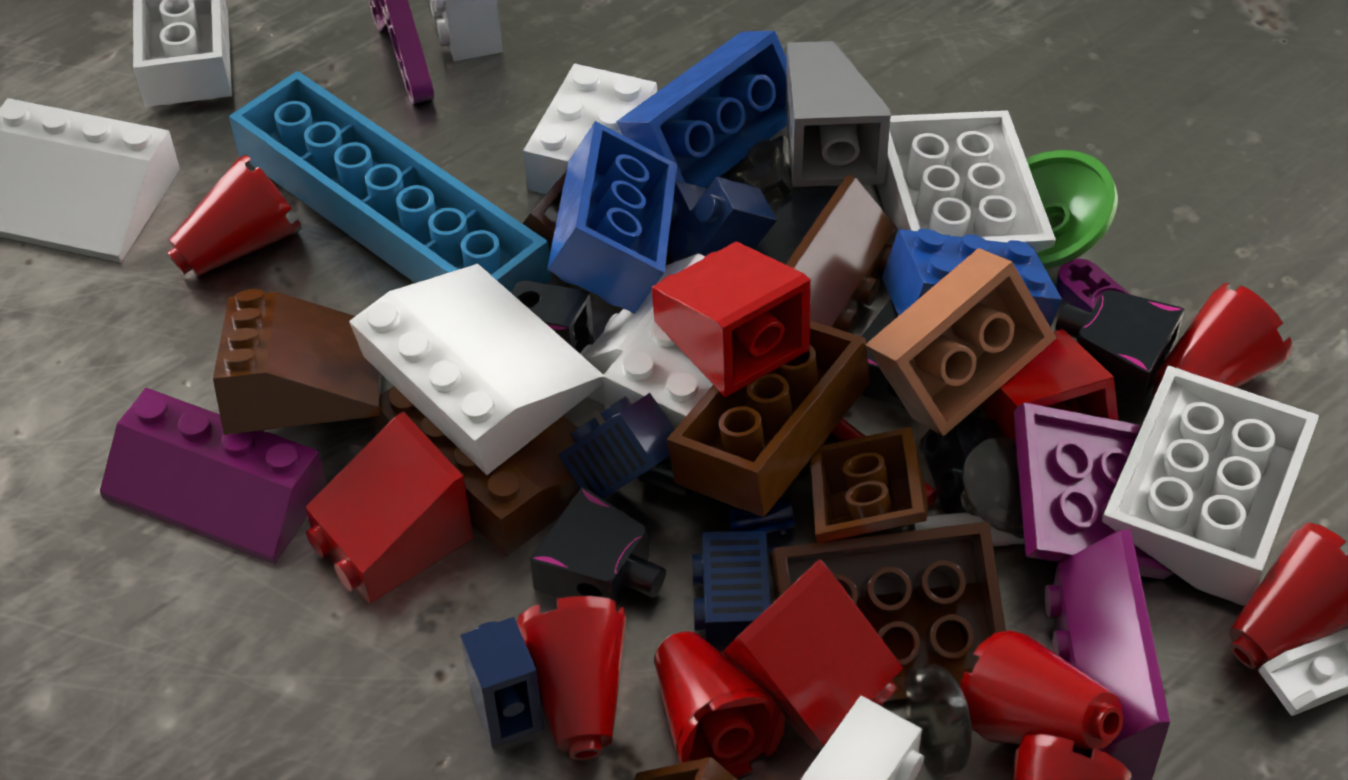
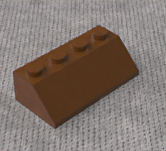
(845, 255)

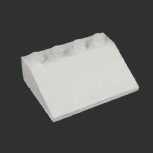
(79, 178)
(963, 178)
(474, 362)
(1211, 481)

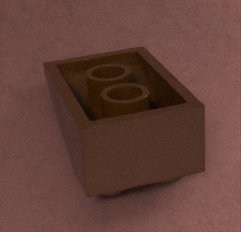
(867, 485)

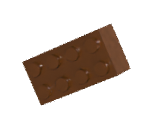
(764, 434)

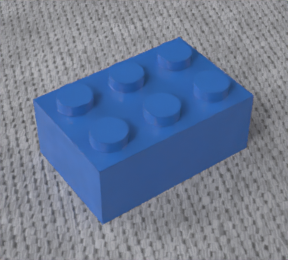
(926, 257)

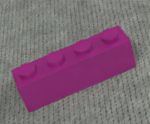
(227, 488)
(1110, 639)

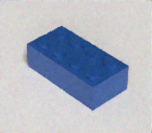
(715, 108)
(614, 218)

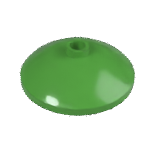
(1077, 200)

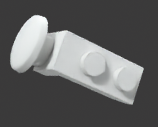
(1310, 673)

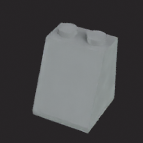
(833, 118)

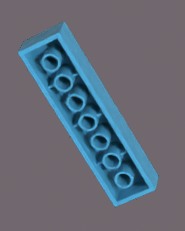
(381, 188)

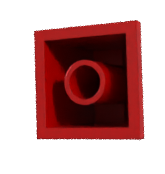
(735, 315)
(1057, 378)
(390, 511)
(816, 655)

